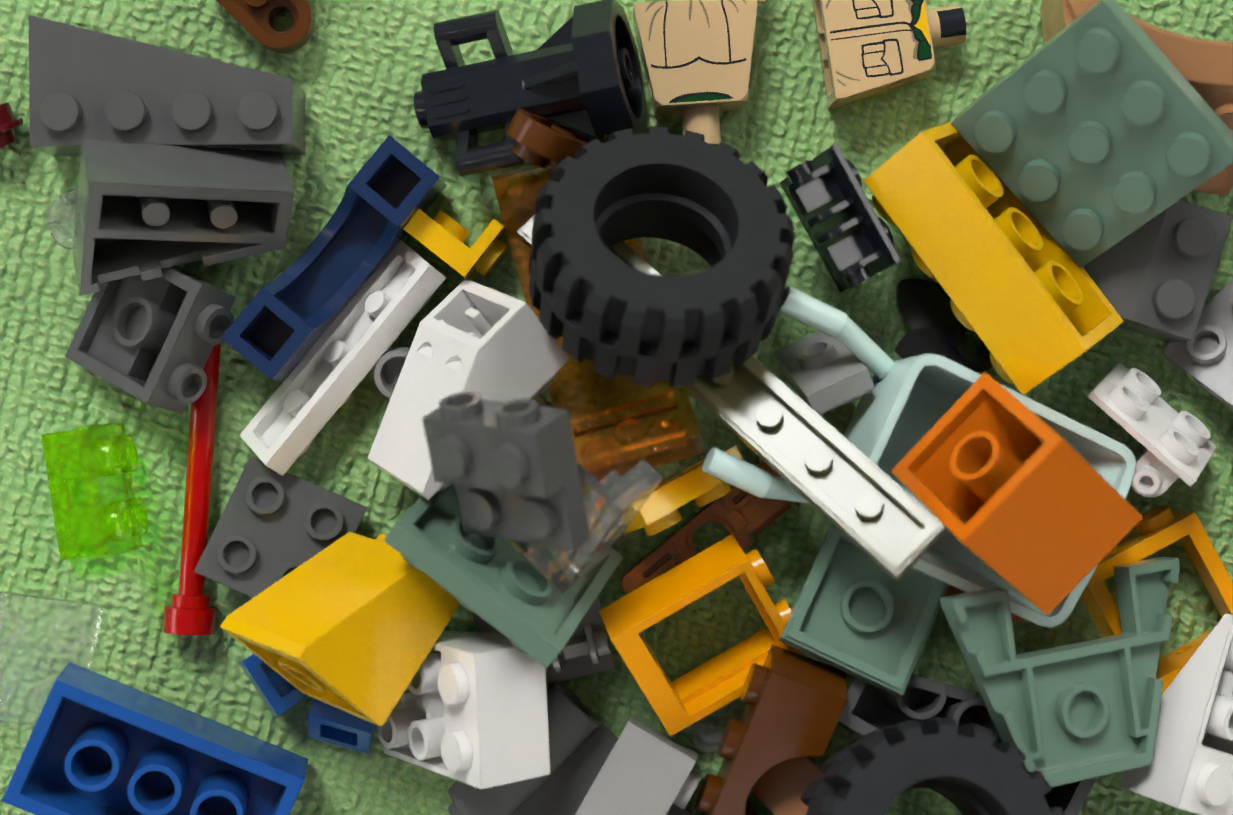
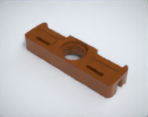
(736, 511)

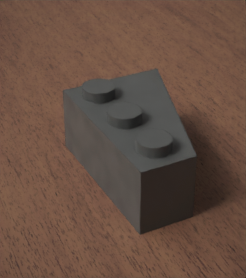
(174, 206)

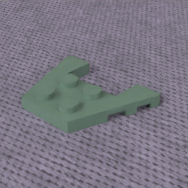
(1078, 704)

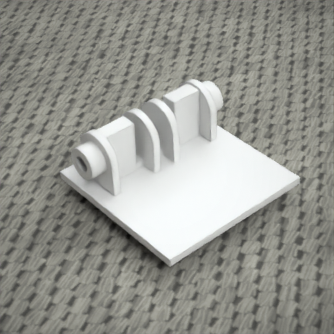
(1173, 441)

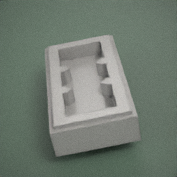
(824, 372)

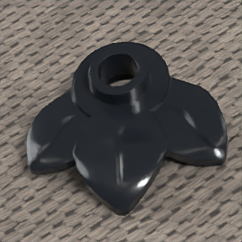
(934, 326)

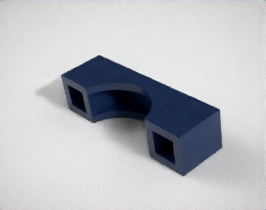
(315, 289)

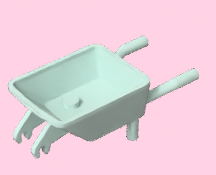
(895, 416)

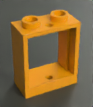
(1154, 532)
(723, 676)

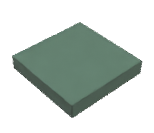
(861, 616)

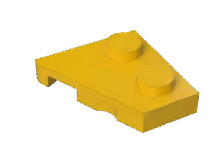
(675, 491)

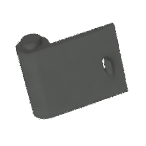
(577, 752)

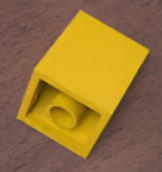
(347, 625)

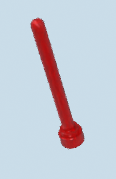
(191, 608)

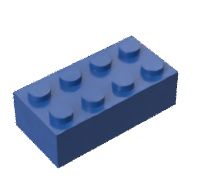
(135, 754)

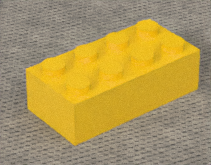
(991, 257)

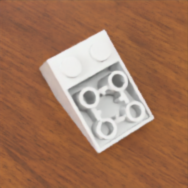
(465, 344)
(473, 712)
(1195, 733)

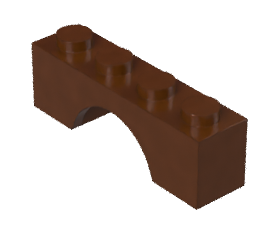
(786, 716)

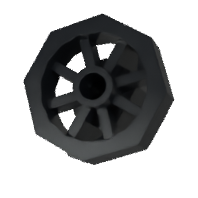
(578, 77)

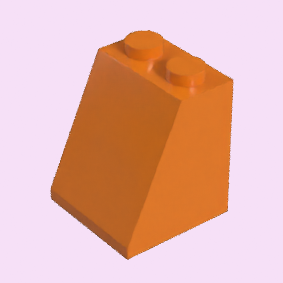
(1016, 493)

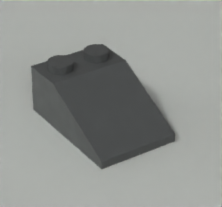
(1163, 271)

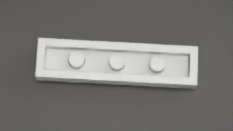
(341, 358)

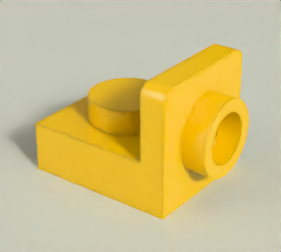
(446, 238)

